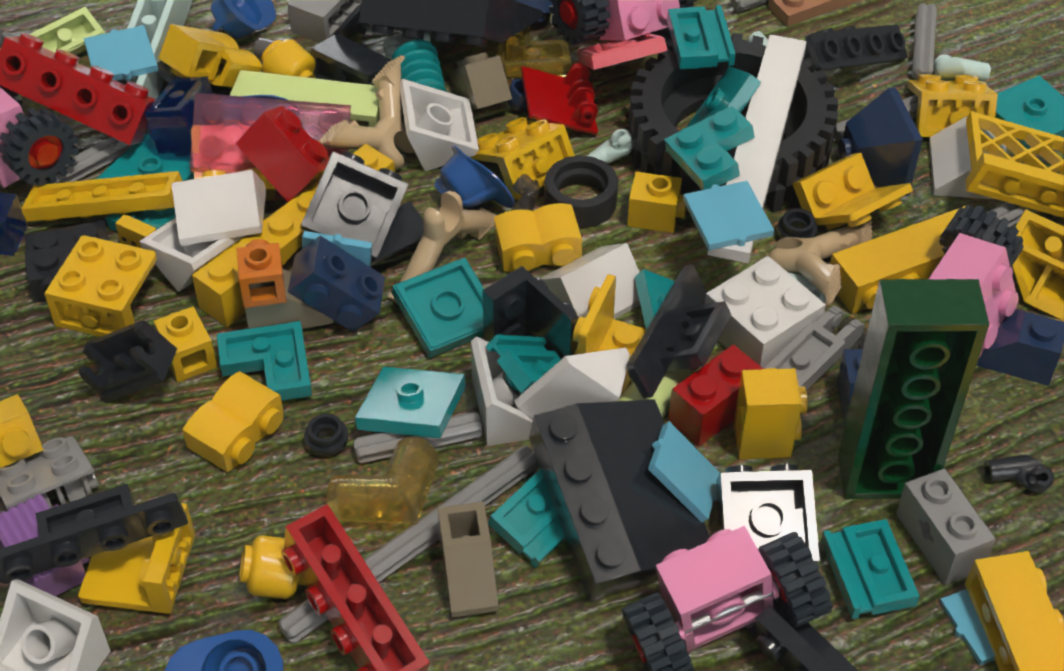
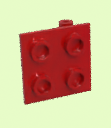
(562, 99)

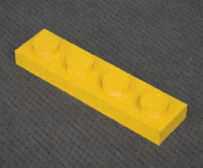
(100, 197)

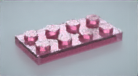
(224, 119)

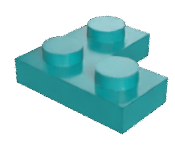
(704, 147)
(270, 348)

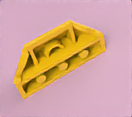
(1041, 264)

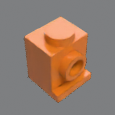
(259, 264)

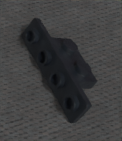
(855, 47)
(679, 334)
(88, 528)
(794, 647)

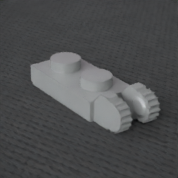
(817, 347)

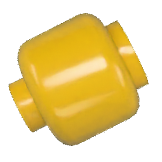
(288, 58)
(265, 569)

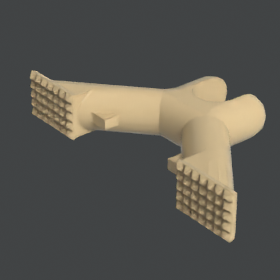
(389, 127)
(441, 227)
(806, 256)

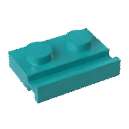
(700, 37)
(523, 359)
(529, 521)
(870, 569)

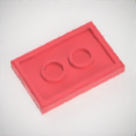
(620, 51)

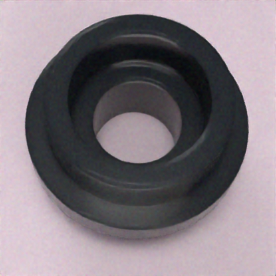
(797, 224)
(323, 426)

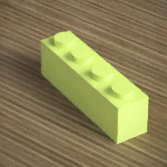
(360, 96)

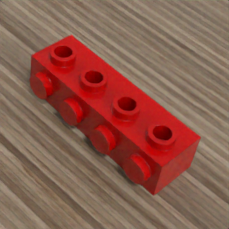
(73, 89)
(349, 595)

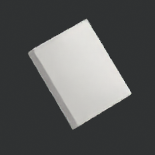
(436, 123)
(951, 161)
(219, 207)
(180, 261)
(576, 280)
(577, 380)
(495, 398)
(48, 633)

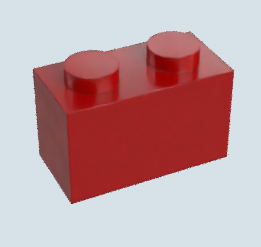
(284, 152)
(709, 396)

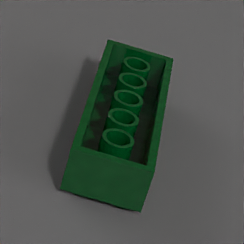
(910, 383)

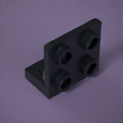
(527, 307)

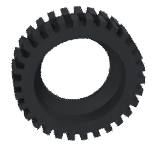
(668, 94)

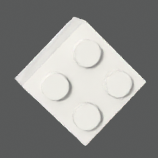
(765, 309)

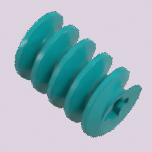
(420, 64)

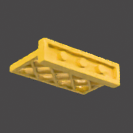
(1007, 178)

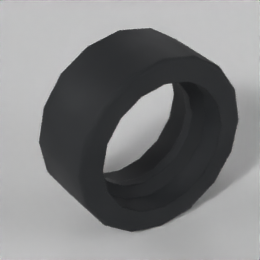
(584, 171)

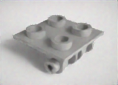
(56, 466)

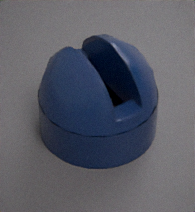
(517, 92)

